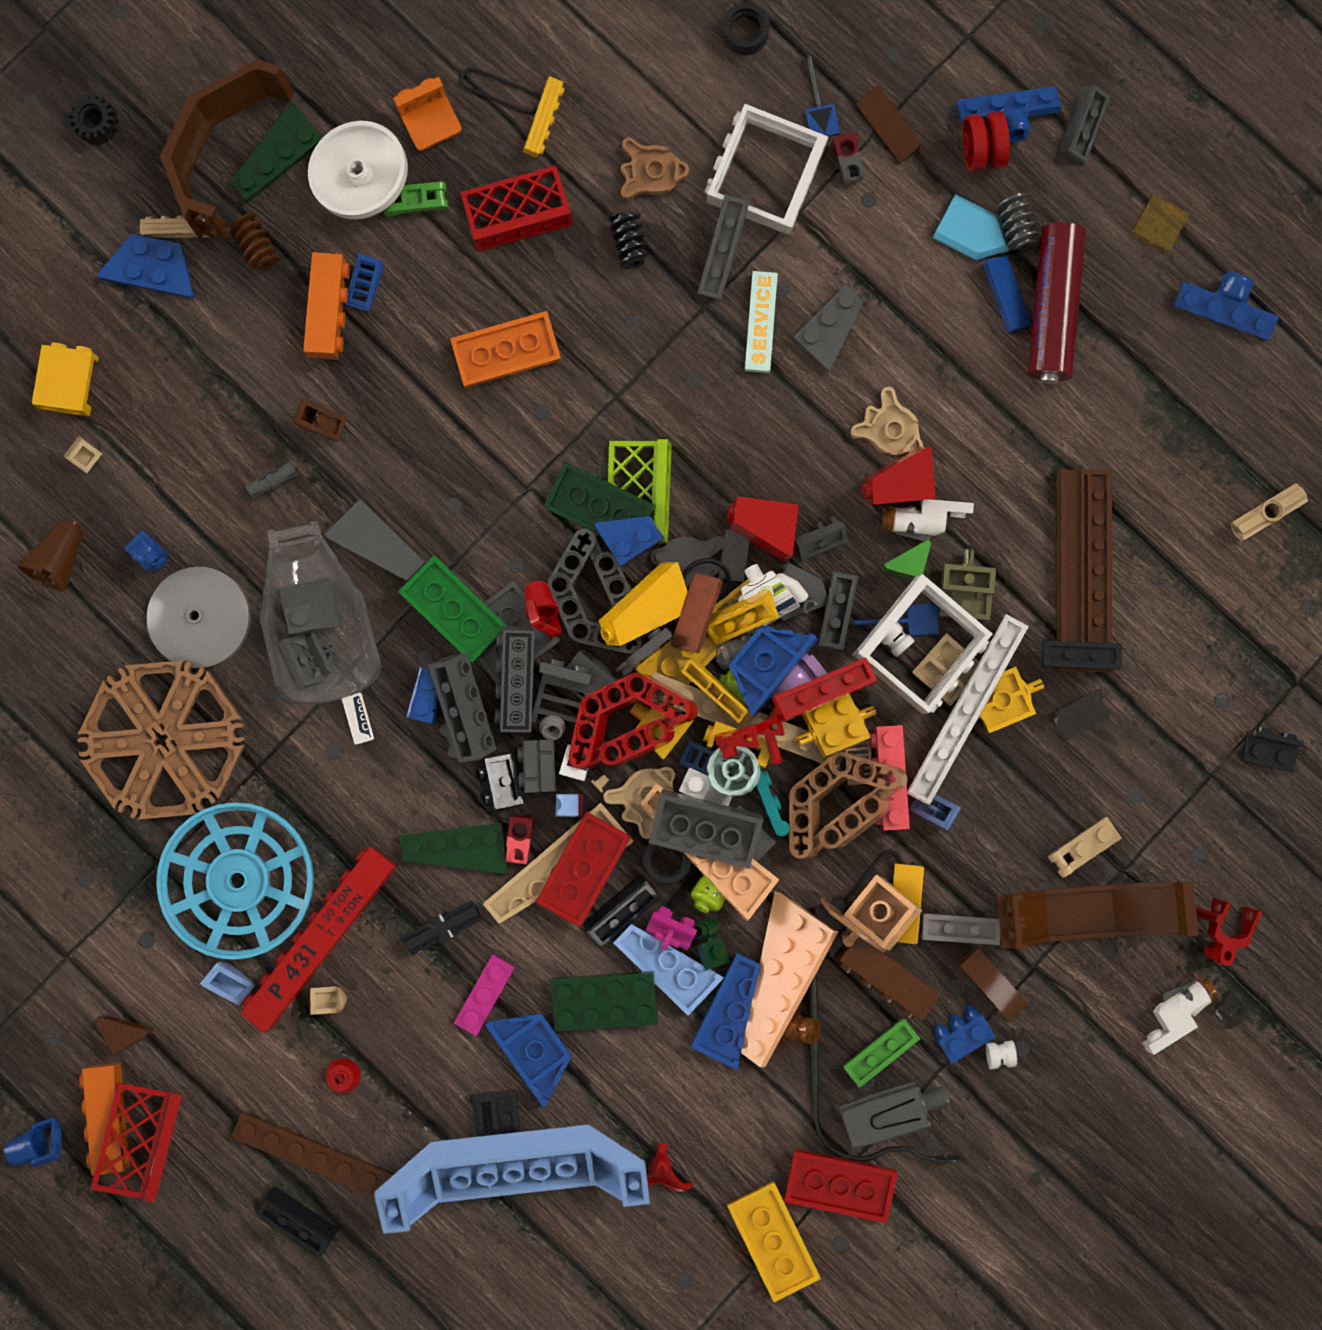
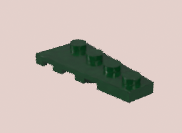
(279, 151)

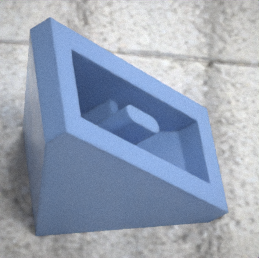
(939, 812)

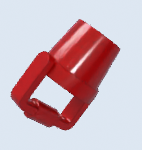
(542, 608)

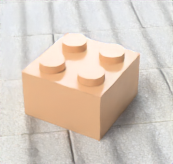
(883, 912)

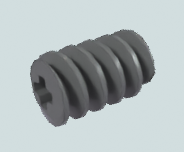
(1016, 222)

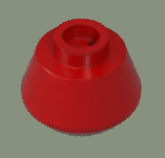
(347, 1074)

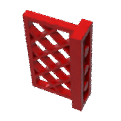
(521, 227)
(823, 690)
(158, 1150)

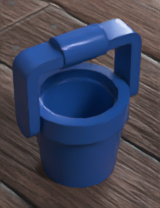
(33, 1145)

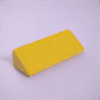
(742, 617)
(909, 881)

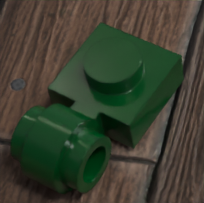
(712, 950)

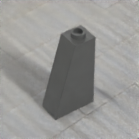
(374, 541)

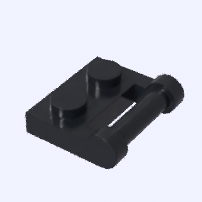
(504, 1111)

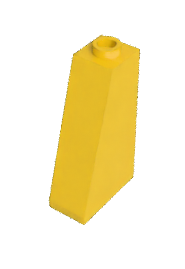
(647, 606)

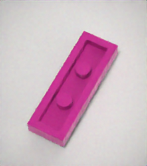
(484, 995)

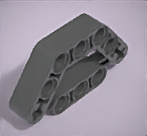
(569, 595)

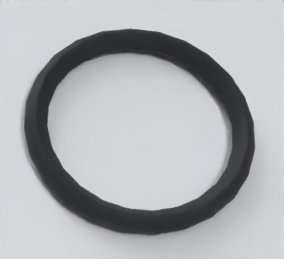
(715, 562)

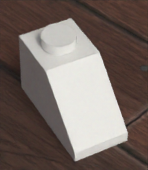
(699, 786)

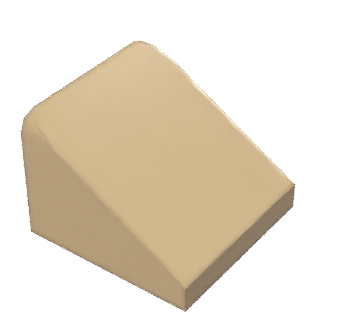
(82, 454)

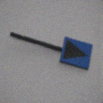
(822, 118)

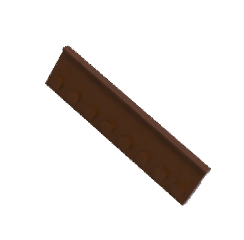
(1083, 558)

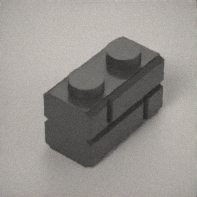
(538, 766)

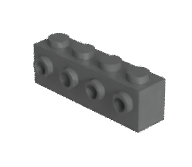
(462, 707)

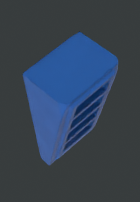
(373, 285)
(688, 752)

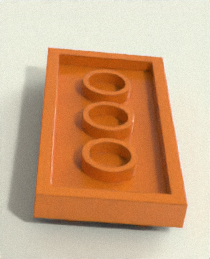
(505, 349)

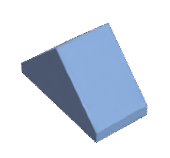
(228, 982)

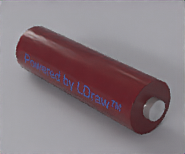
(1057, 302)

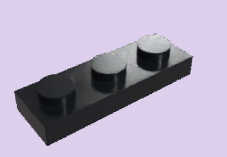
(1081, 655)

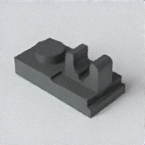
(821, 539)

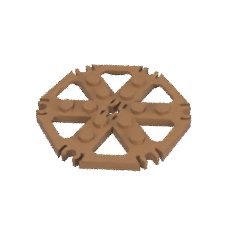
(138, 742)

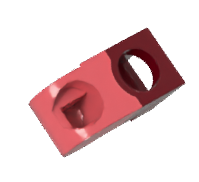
(519, 838)

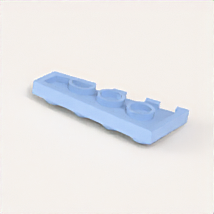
(674, 972)

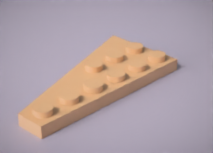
(789, 960)

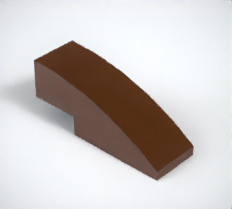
(992, 983)

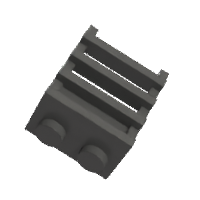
(557, 675)

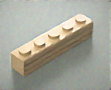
(166, 228)

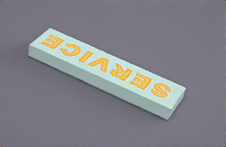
(761, 322)

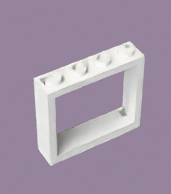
(783, 128)
(962, 663)

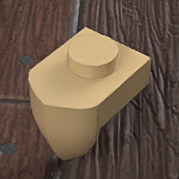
(326, 1000)

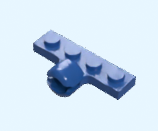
(1015, 106)
(1228, 305)

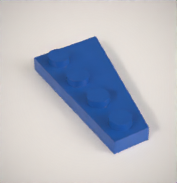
(727, 1016)

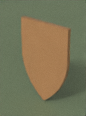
(852, 932)

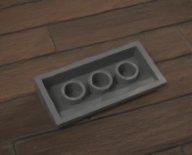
(705, 829)

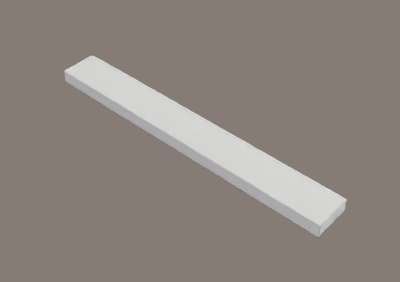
(967, 709)

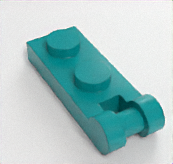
(771, 805)

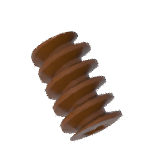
(252, 242)

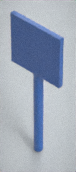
(921, 620)

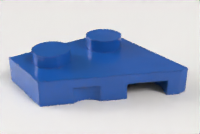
(629, 537)

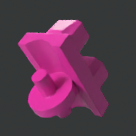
(670, 931)

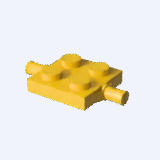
(1009, 701)
(836, 726)

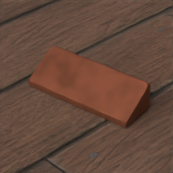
(696, 613)

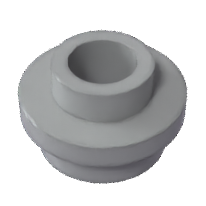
(554, 732)

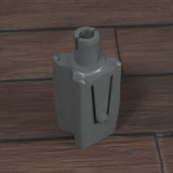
(890, 1113)

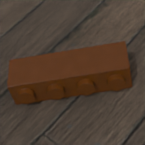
(889, 977)

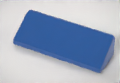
(1007, 294)

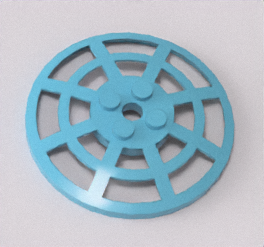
(219, 881)

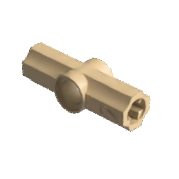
(1280, 505)

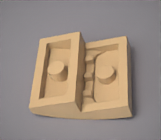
(938, 662)

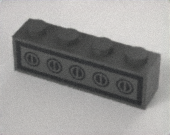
(515, 678)

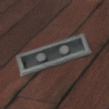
(1083, 124)
(838, 611)

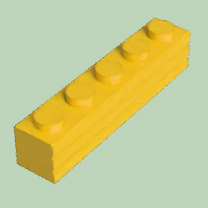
(543, 117)
(716, 690)

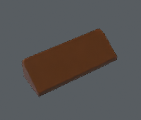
(889, 124)

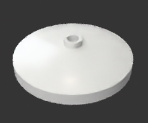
(357, 170)

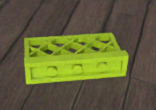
(661, 476)

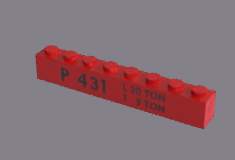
(319, 939)

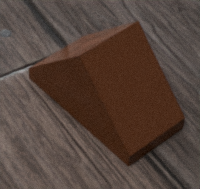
(120, 1032)

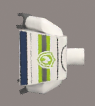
(784, 590)

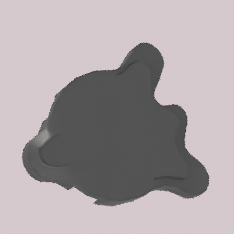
(687, 550)

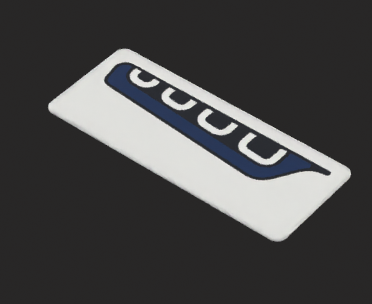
(357, 718)

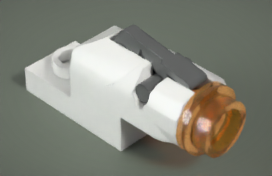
(925, 521)
(1176, 1011)

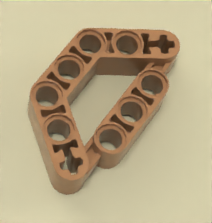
(846, 833)

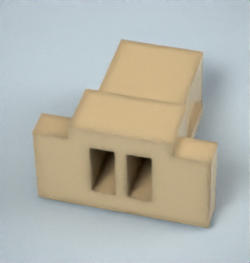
(600, 783)

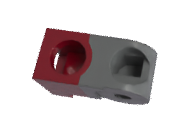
(848, 158)

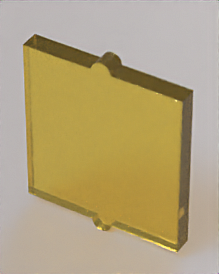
(1160, 223)

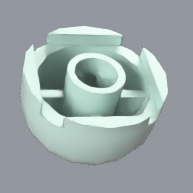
(735, 774)

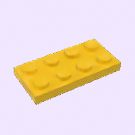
(773, 1241)

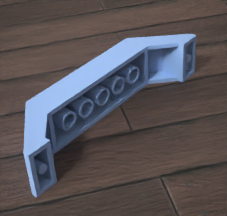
(508, 1167)

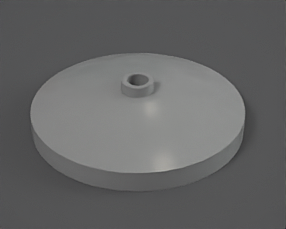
(221, 621)

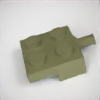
(969, 587)

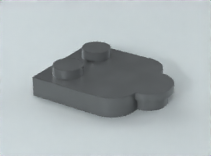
(656, 640)

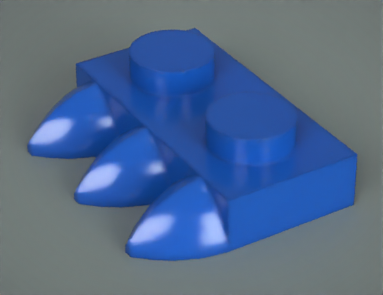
(964, 1035)

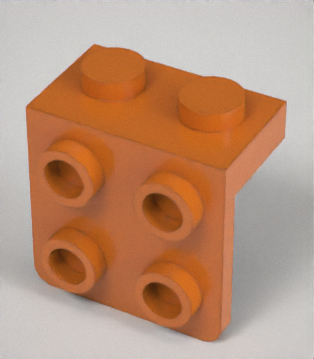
(427, 114)

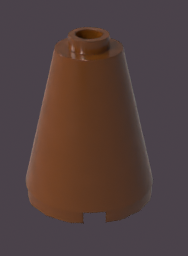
(54, 555)

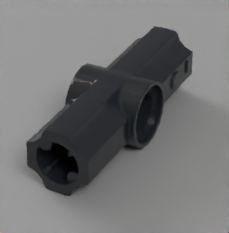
(442, 927)

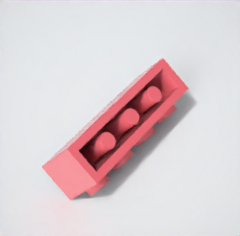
(889, 749)

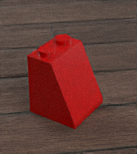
(902, 480)
(765, 524)

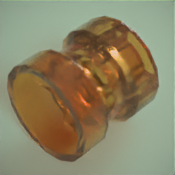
(803, 1029)

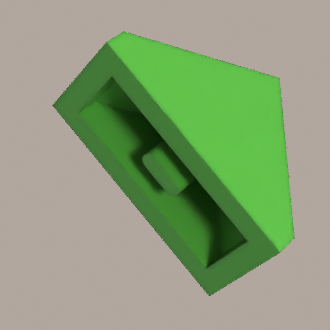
(909, 563)

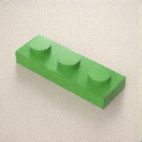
(881, 1052)

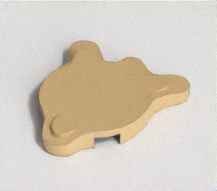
(891, 428)
(635, 791)

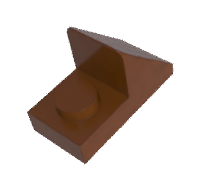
(320, 420)

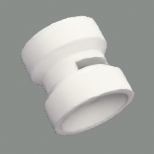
(901, 643)
(1001, 1054)

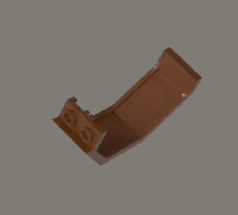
(197, 118)
(1097, 912)

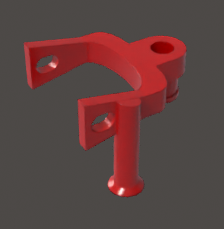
(738, 738)
(1225, 948)

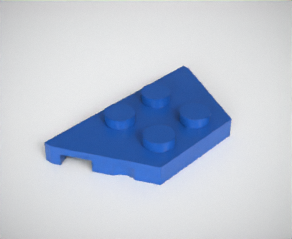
(150, 266)
(767, 663)
(533, 1051)

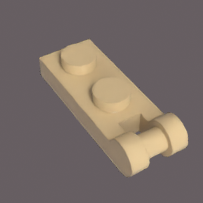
(1085, 846)

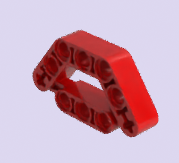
(647, 733)

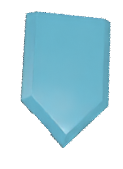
(971, 230)

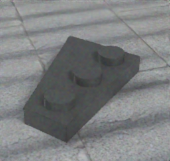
(829, 327)

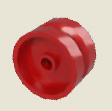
(985, 141)

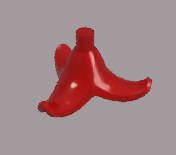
(661, 1171)

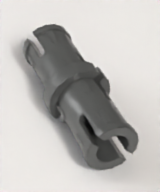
(271, 480)

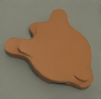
(651, 170)

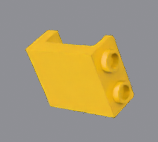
(64, 379)
(763, 753)

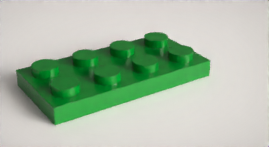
(452, 609)

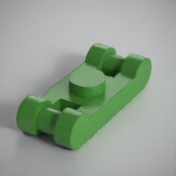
(415, 199)

